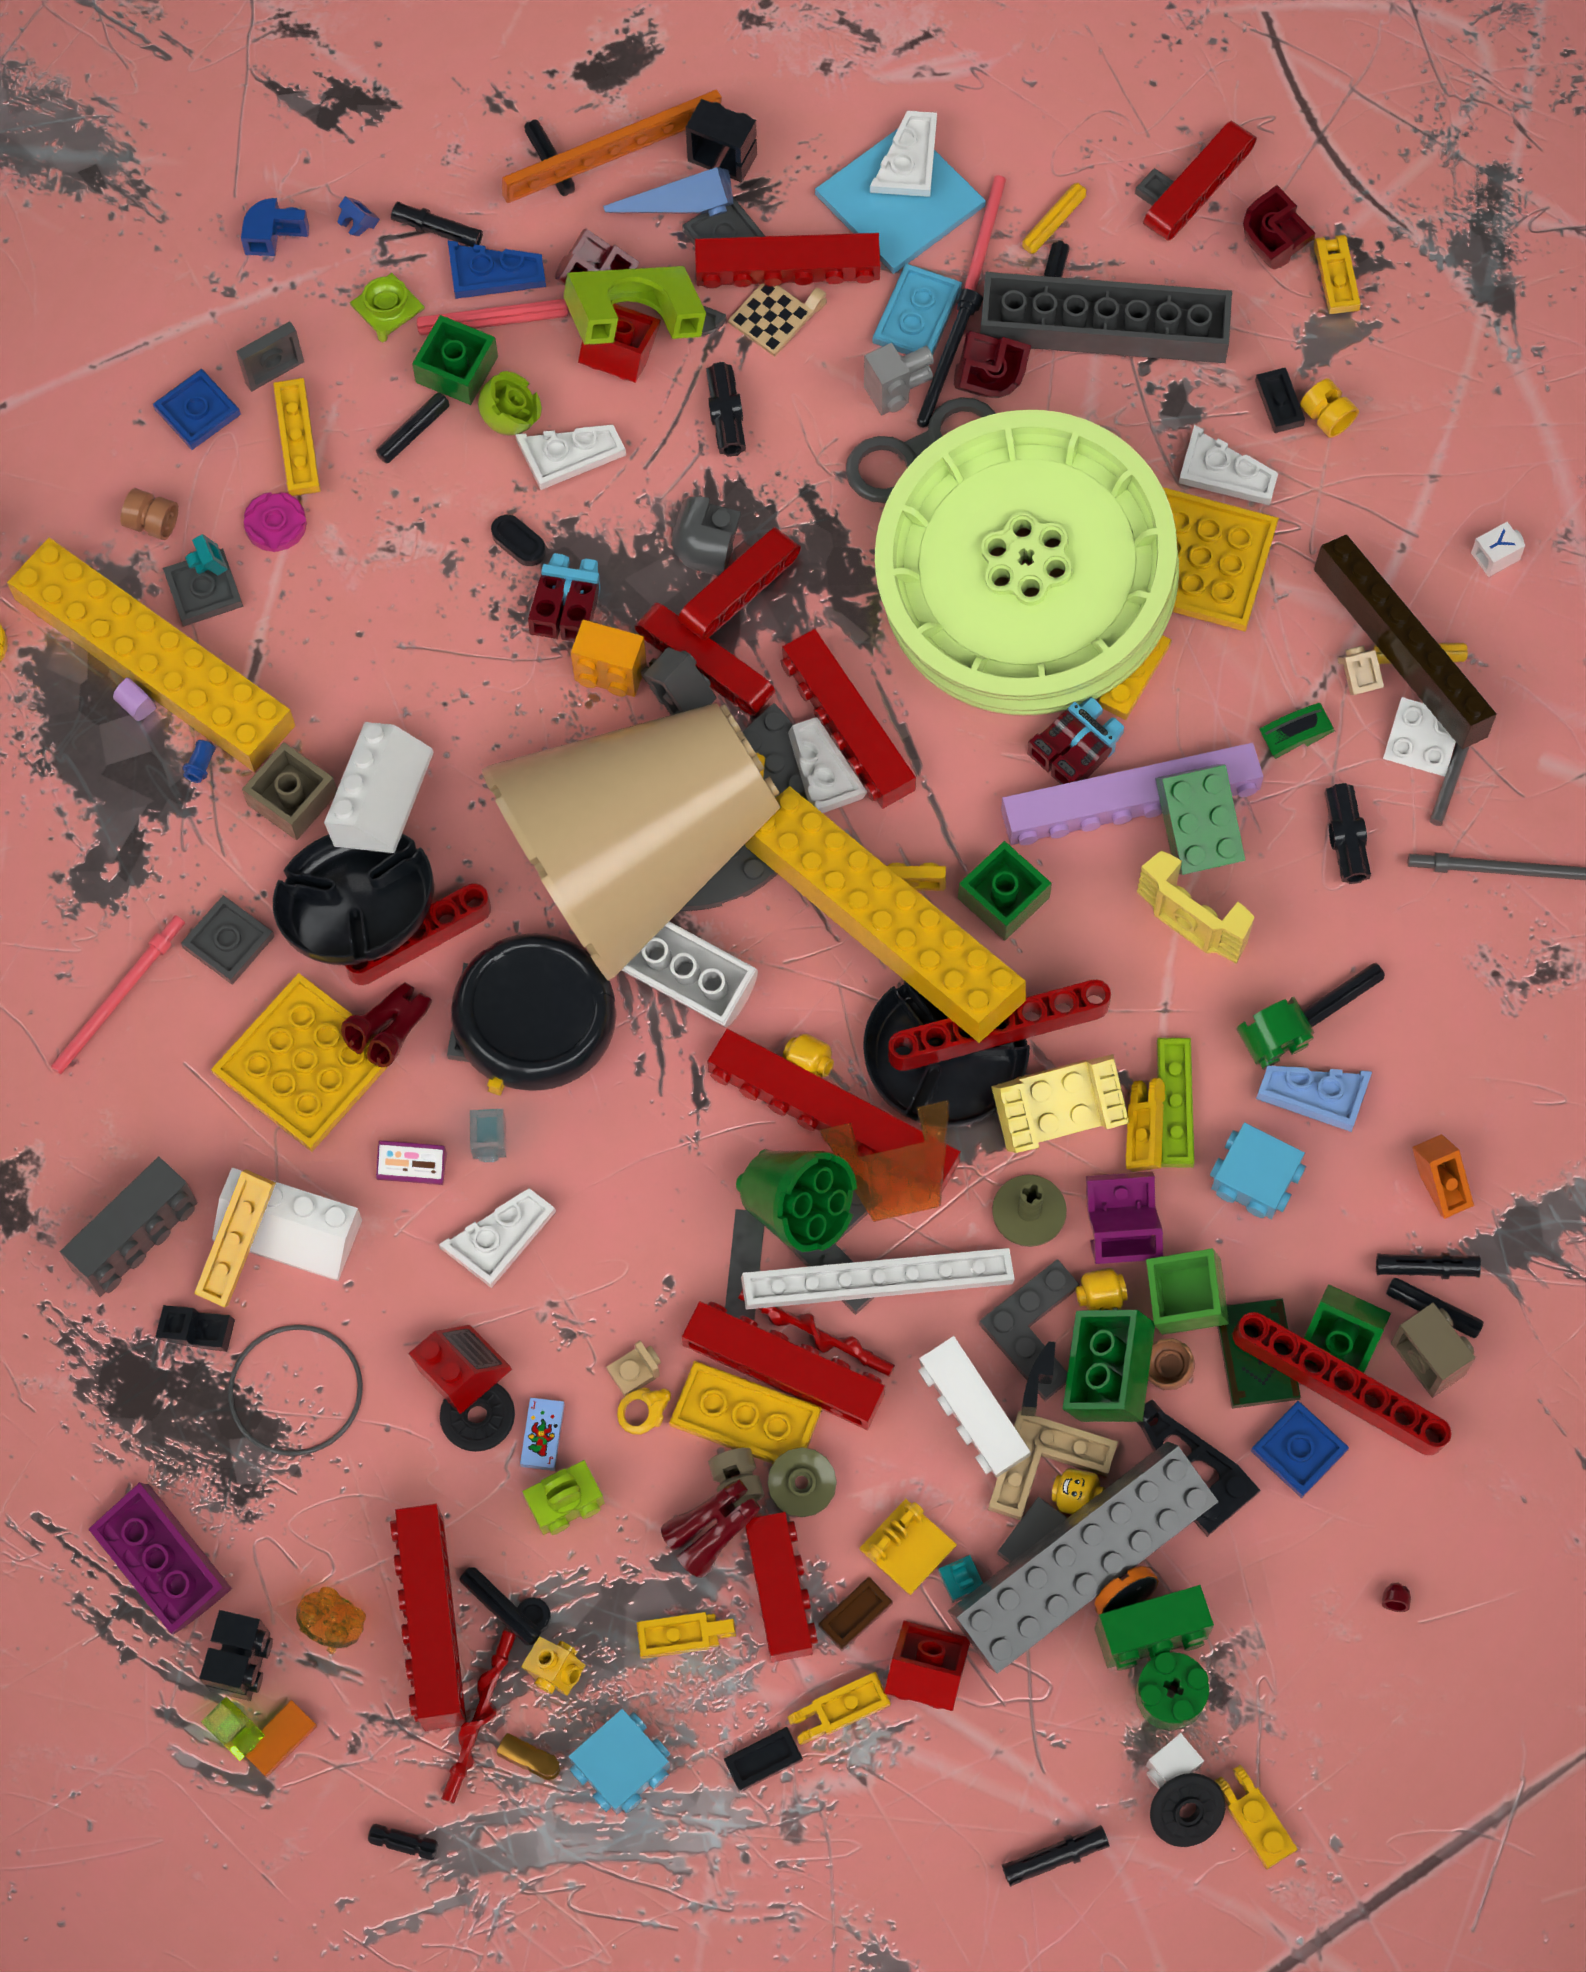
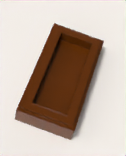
(855, 1614)

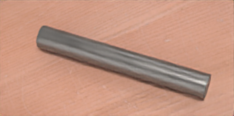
(1448, 785)

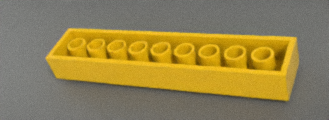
(152, 654)
(888, 916)

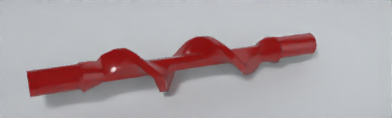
(825, 1341)
(484, 1713)

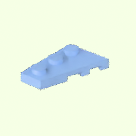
(1323, 1096)

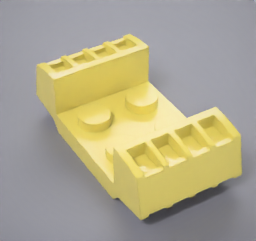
(1188, 918)
(1060, 1102)

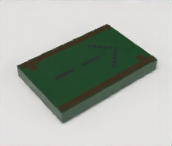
(1247, 1377)

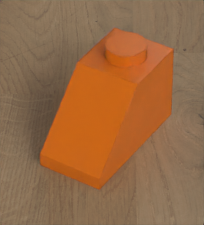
(1443, 1175)

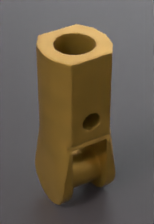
(528, 1757)

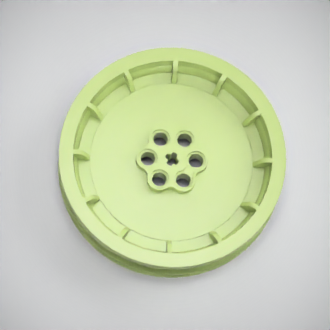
(1062, 484)

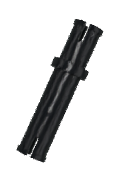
(443, 227)
(1428, 1265)
(1062, 1853)

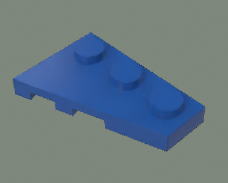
(487, 272)

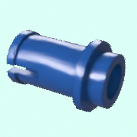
(196, 767)

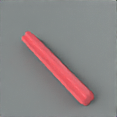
(500, 315)

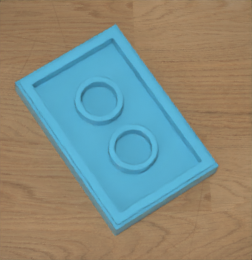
(917, 310)

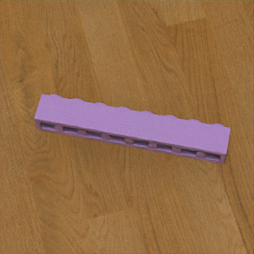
(1116, 796)

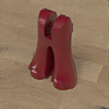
(365, 1029)
(682, 1529)

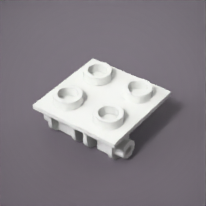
(1419, 739)

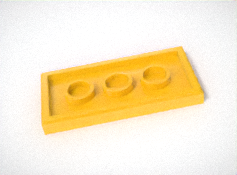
(743, 1414)

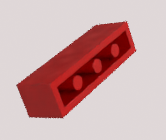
(779, 1587)

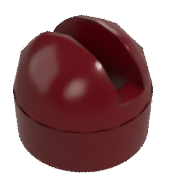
(1396, 1598)

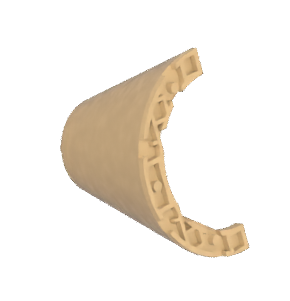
(634, 822)

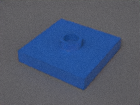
(196, 409)
(1299, 1449)

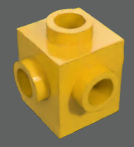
(553, 1666)

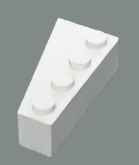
(974, 1407)

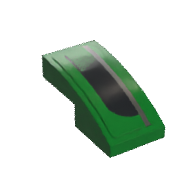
(1297, 728)

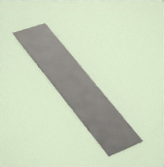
(744, 1258)

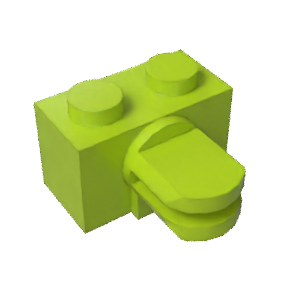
(564, 1498)

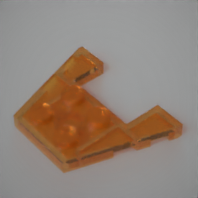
(900, 1178)

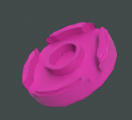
(275, 521)

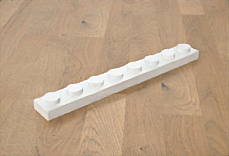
(877, 1278)

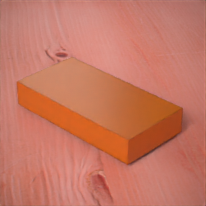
(281, 1738)

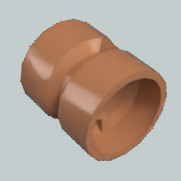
(144, 512)

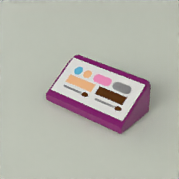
(411, 1162)

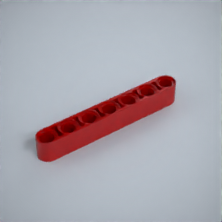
(1017, 1026)
(1358, 1383)

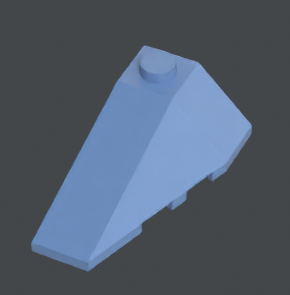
(696, 194)

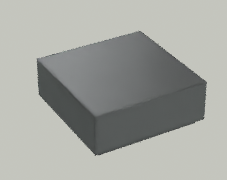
(1153, 186)

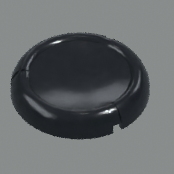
(353, 902)
(533, 1012)
(961, 1080)

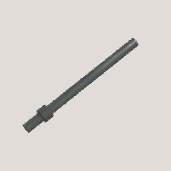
(1442, 863)

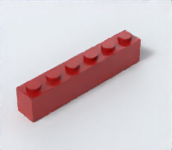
(787, 259)
(848, 719)
(783, 1364)

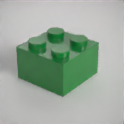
(455, 359)
(1004, 890)

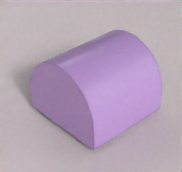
(133, 699)

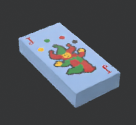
(542, 1434)

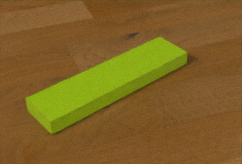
(1175, 1070)

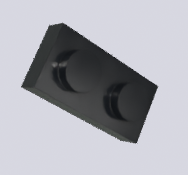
(1280, 400)

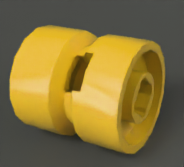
(1330, 409)

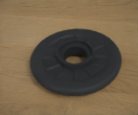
(480, 1435)
(1176, 1793)

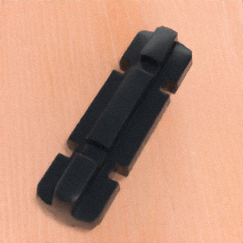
(403, 1841)

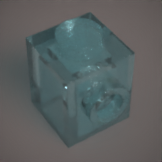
(488, 1134)

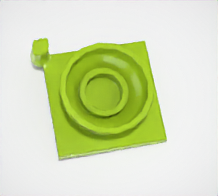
(386, 305)

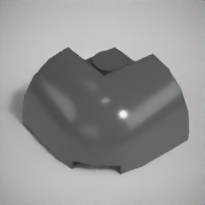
(705, 535)

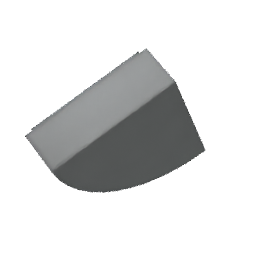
(713, 321)

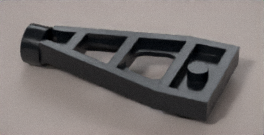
(1231, 1490)

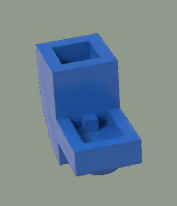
(264, 224)

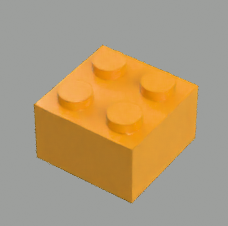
(608, 658)

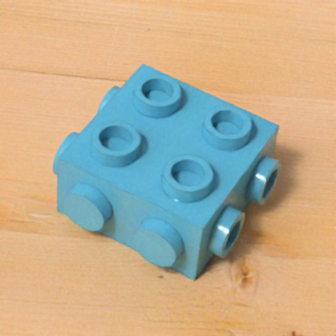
(1257, 1171)
(620, 1762)

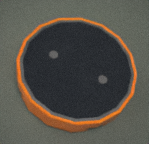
(1131, 1590)

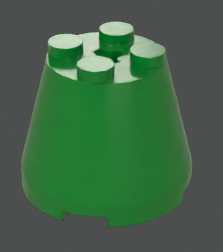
(799, 1196)

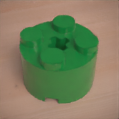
(1276, 1031)
(1152, 1691)

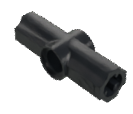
(725, 409)
(1347, 833)

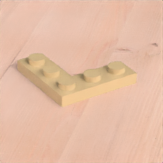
(1053, 1442)

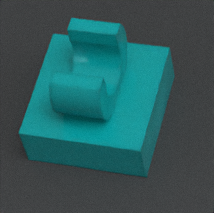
(206, 556)
(960, 1578)

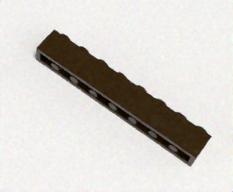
(1405, 642)

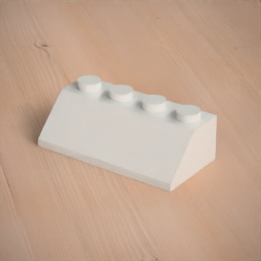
(378, 789)
(300, 1228)

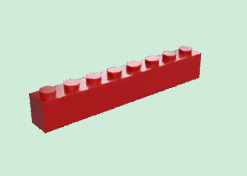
(811, 1099)

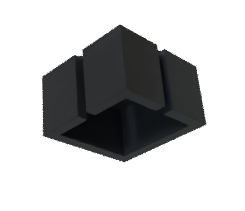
(713, 129)
(237, 1665)

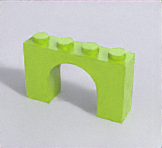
(664, 289)

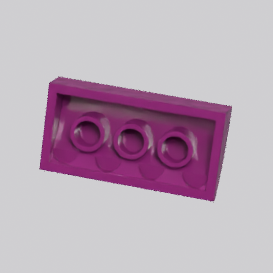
(159, 1558)

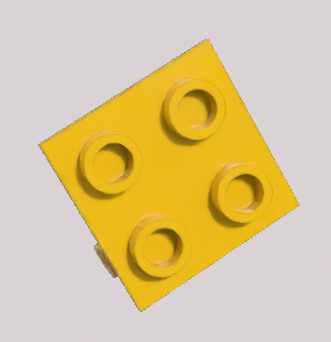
(908, 1546)

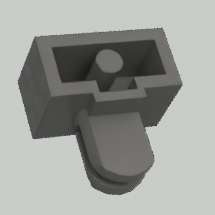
(678, 682)

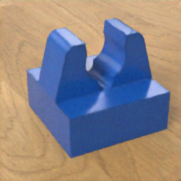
(359, 213)

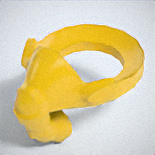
(656, 1402)

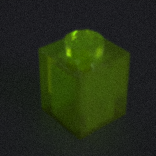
(233, 1728)

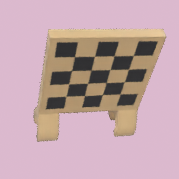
(775, 316)

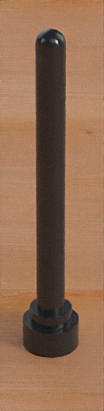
(968, 303)

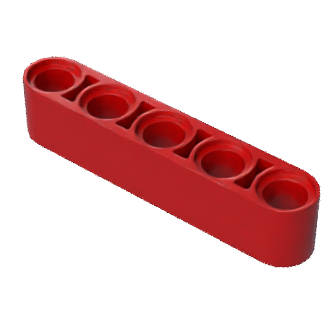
(1199, 180)
(739, 584)
(726, 672)
(436, 932)

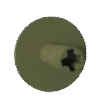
(1029, 1210)

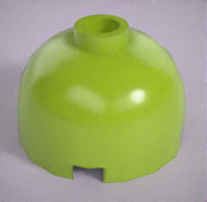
(508, 404)

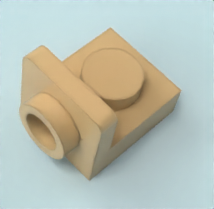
(1361, 670)
(635, 1368)

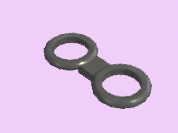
(909, 449)

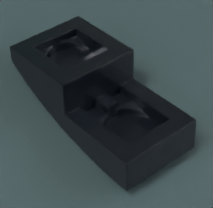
(195, 1329)
(1040, 1373)

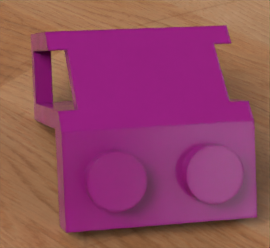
(1123, 1217)

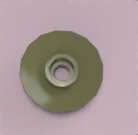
(820, 1480)

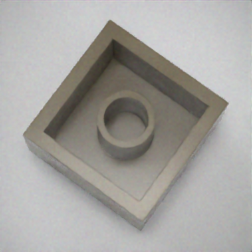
(290, 791)
(1433, 1349)

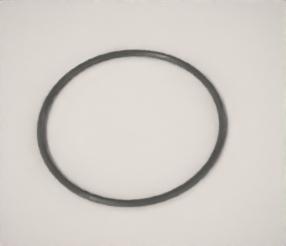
(338, 1434)

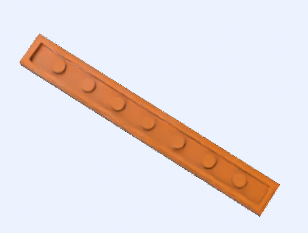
(601, 149)

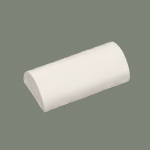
(694, 973)

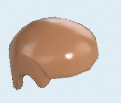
(1170, 1364)

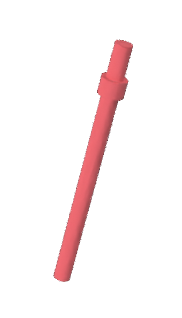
(984, 234)
(157, 946)

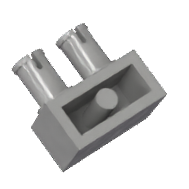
(891, 376)

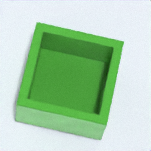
(1187, 1291)

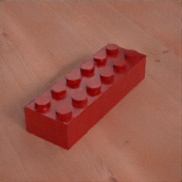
(430, 1617)

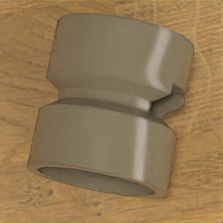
(733, 1463)

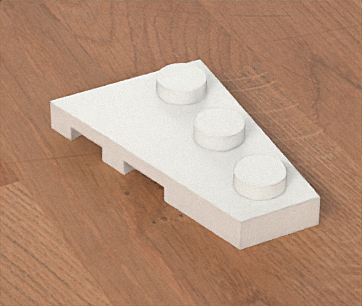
(910, 158)
(568, 454)
(1222, 470)
(823, 768)
(498, 1239)

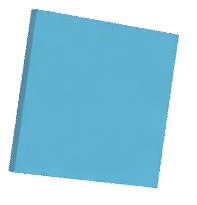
(904, 222)

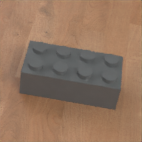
(129, 1227)

